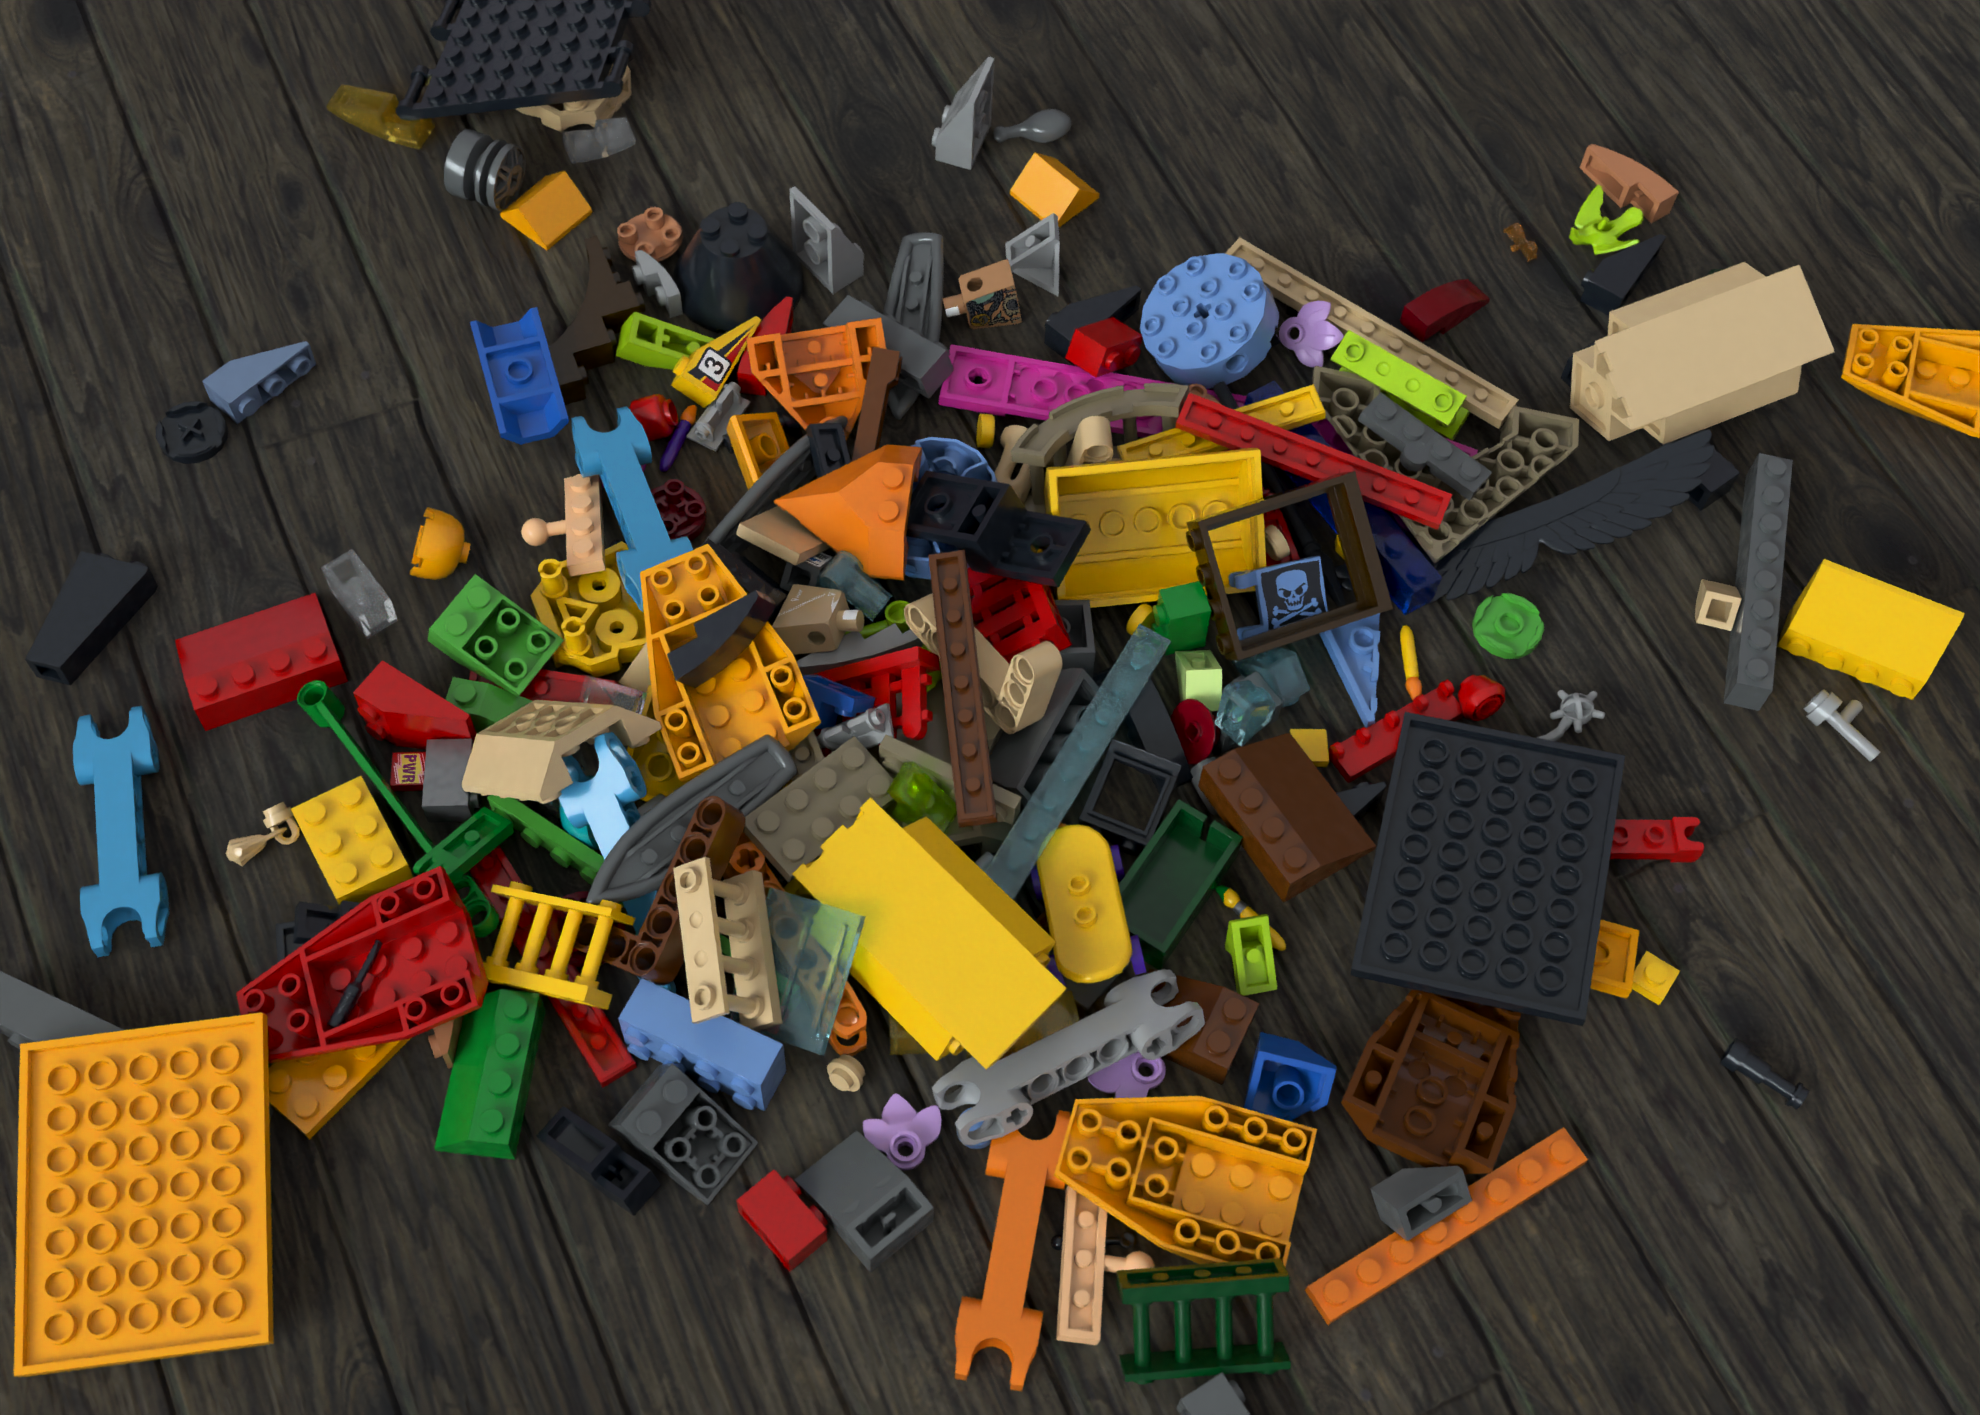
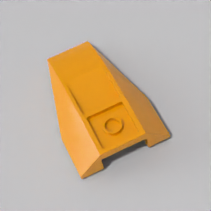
(1919, 372)
(745, 700)

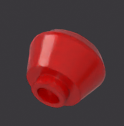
(1480, 697)

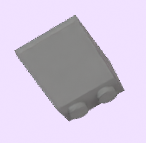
(966, 120)
(823, 245)

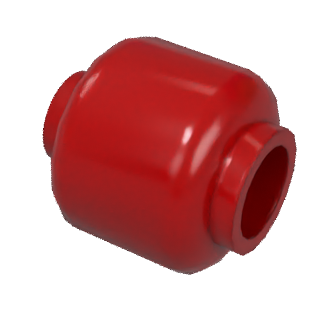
(656, 415)

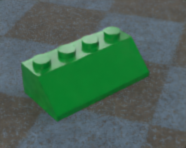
(492, 1076)

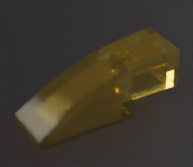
(377, 115)

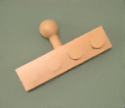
(581, 525)
(1084, 1268)

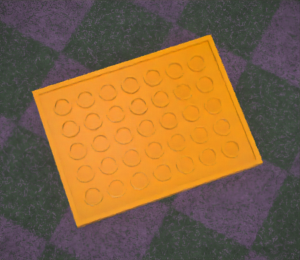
(143, 1195)

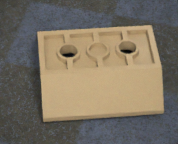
(525, 749)

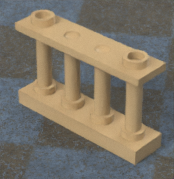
(749, 944)

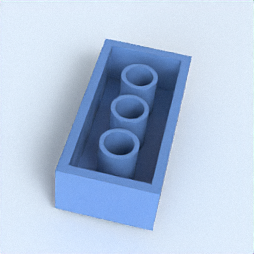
(713, 1052)

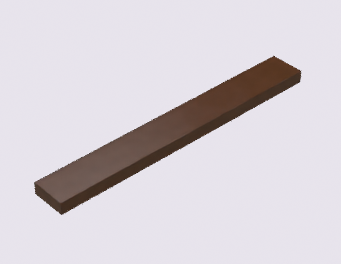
(962, 689)

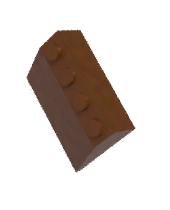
(1285, 813)

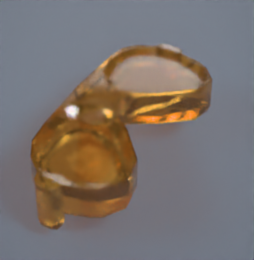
(1517, 235)

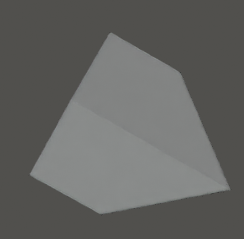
(1036, 254)

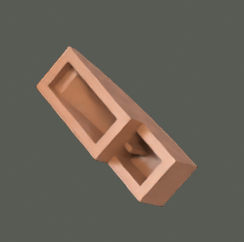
(1629, 182)

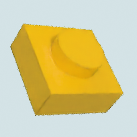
(1653, 977)

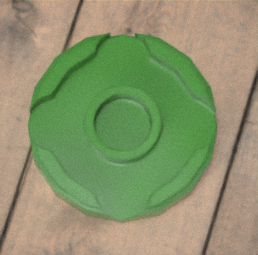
(1508, 626)

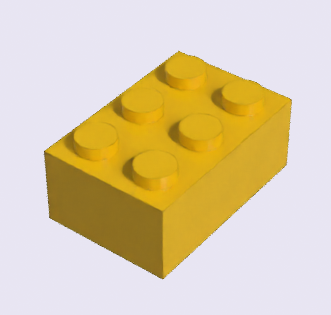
(352, 842)

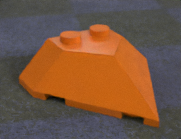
(818, 370)
(863, 508)

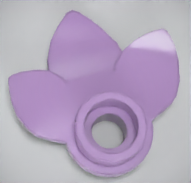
(1315, 333)
(1124, 1077)
(903, 1127)

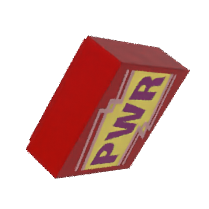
(407, 771)

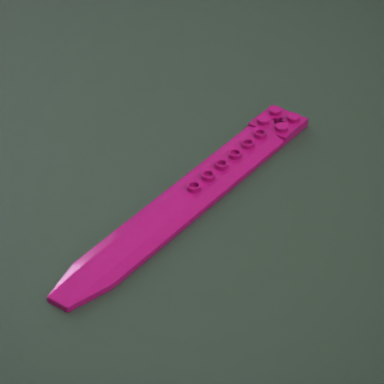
(1037, 386)

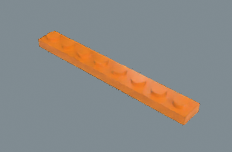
(1491, 1198)

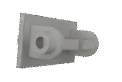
(714, 420)
(867, 728)

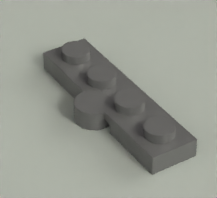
(1424, 446)

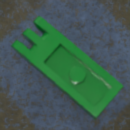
(467, 844)

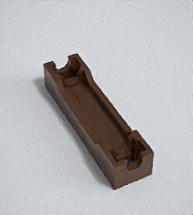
(881, 378)

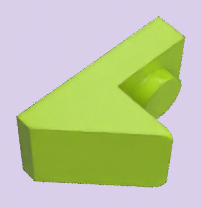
(1252, 954)

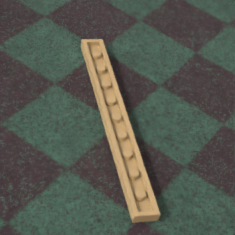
(1297, 290)

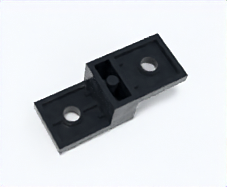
(994, 528)

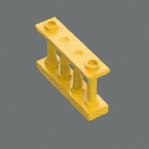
(554, 981)

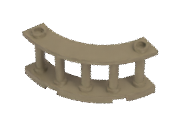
(1050, 437)

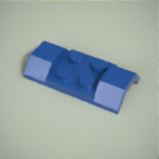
(521, 379)

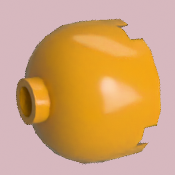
(439, 546)

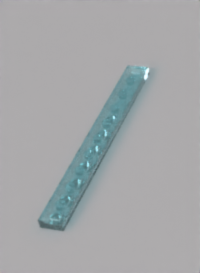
(1076, 760)

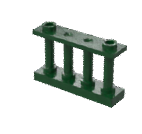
(1198, 1281)

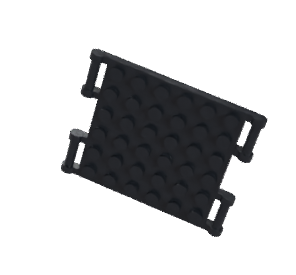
(523, 55)

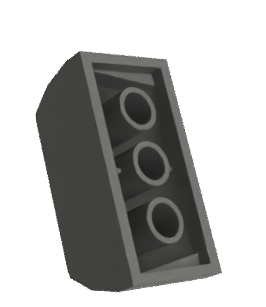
(1026, 756)

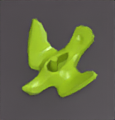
(1600, 231)

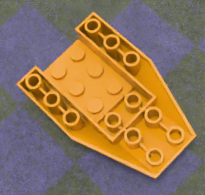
(1190, 1173)

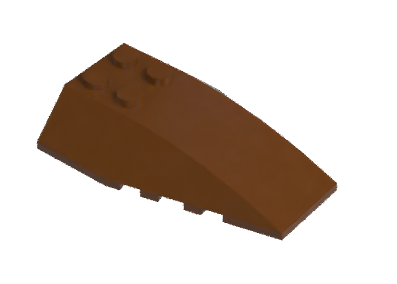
(1438, 1082)

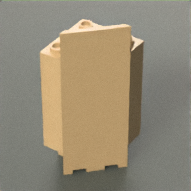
(1699, 354)

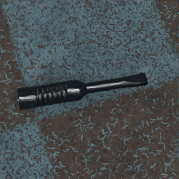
(353, 990)

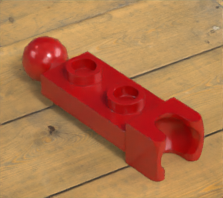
(1656, 839)

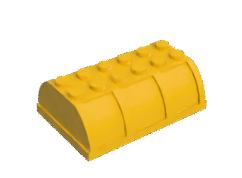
(1141, 525)

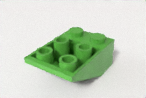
(493, 637)

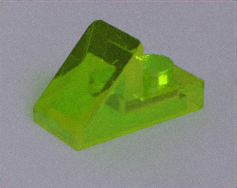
(920, 797)

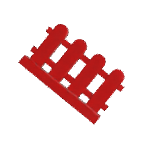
(1038, 604)
(884, 678)

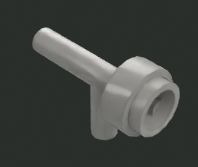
(1824, 707)

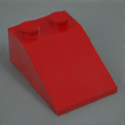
(407, 711)

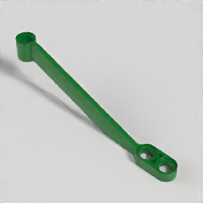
(326, 712)

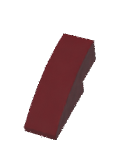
(1442, 308)

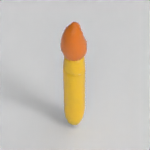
(1413, 683)

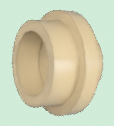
(846, 1073)

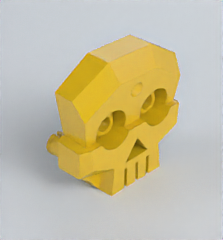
(589, 616)

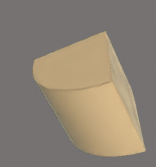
(1717, 604)

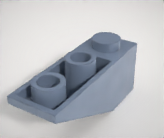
(253, 380)

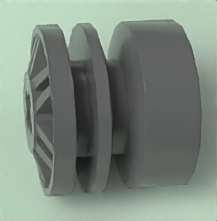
(484, 169)

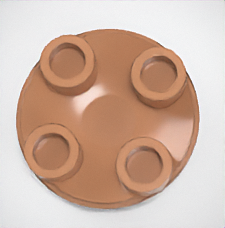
(652, 233)

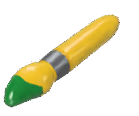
(1232, 900)

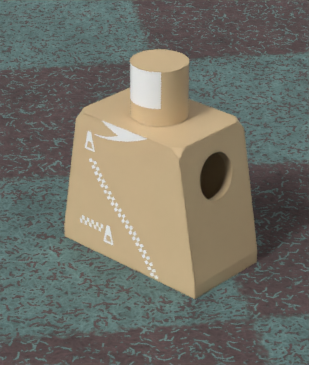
(815, 619)

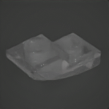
(604, 140)

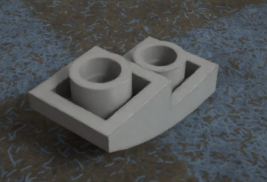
(657, 282)

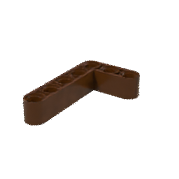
(658, 947)

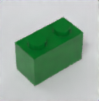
(1182, 616)

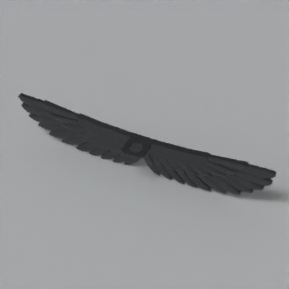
(1573, 520)

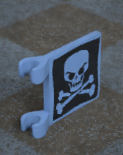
(1283, 592)

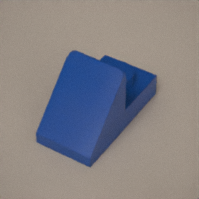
(834, 699)

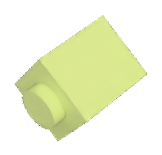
(1199, 677)

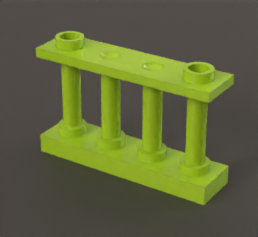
(1404, 384)

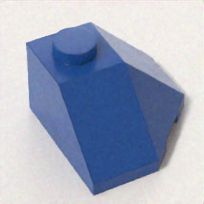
(1287, 1078)

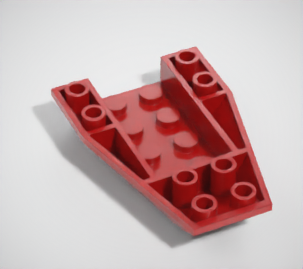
(418, 980)

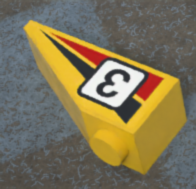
(709, 367)

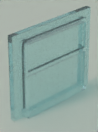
(812, 963)

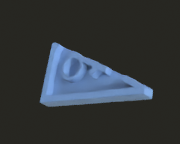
(1357, 662)

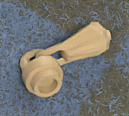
(244, 848)

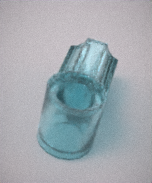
(861, 591)

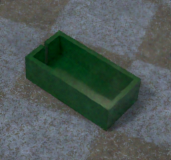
(1175, 879)

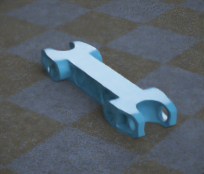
(618, 460)
(609, 807)
(123, 887)

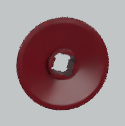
(1195, 729)

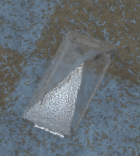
(608, 693)

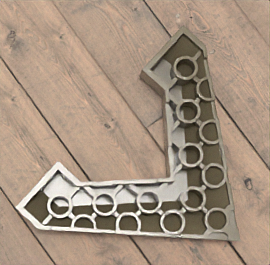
(1528, 449)

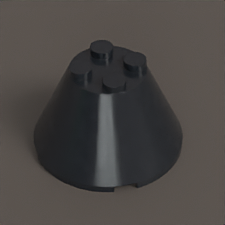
(735, 270)

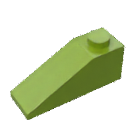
(656, 342)

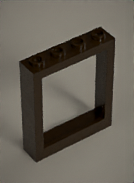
(1358, 551)

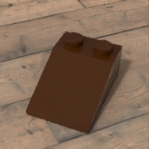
(1225, 1028)

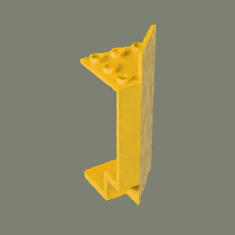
(936, 936)

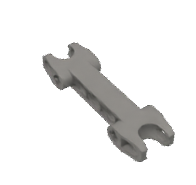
(1128, 1024)

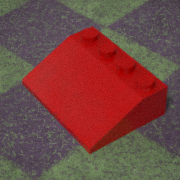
(258, 661)

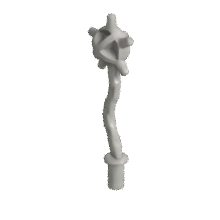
(1574, 710)

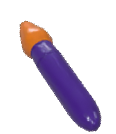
(687, 420)

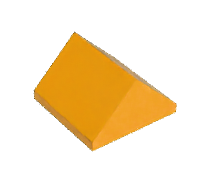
(1051, 188)
(548, 210)
(756, 443)

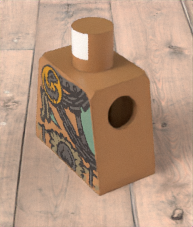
(986, 297)

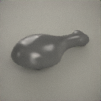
(1040, 127)

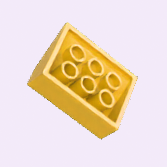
(1869, 629)

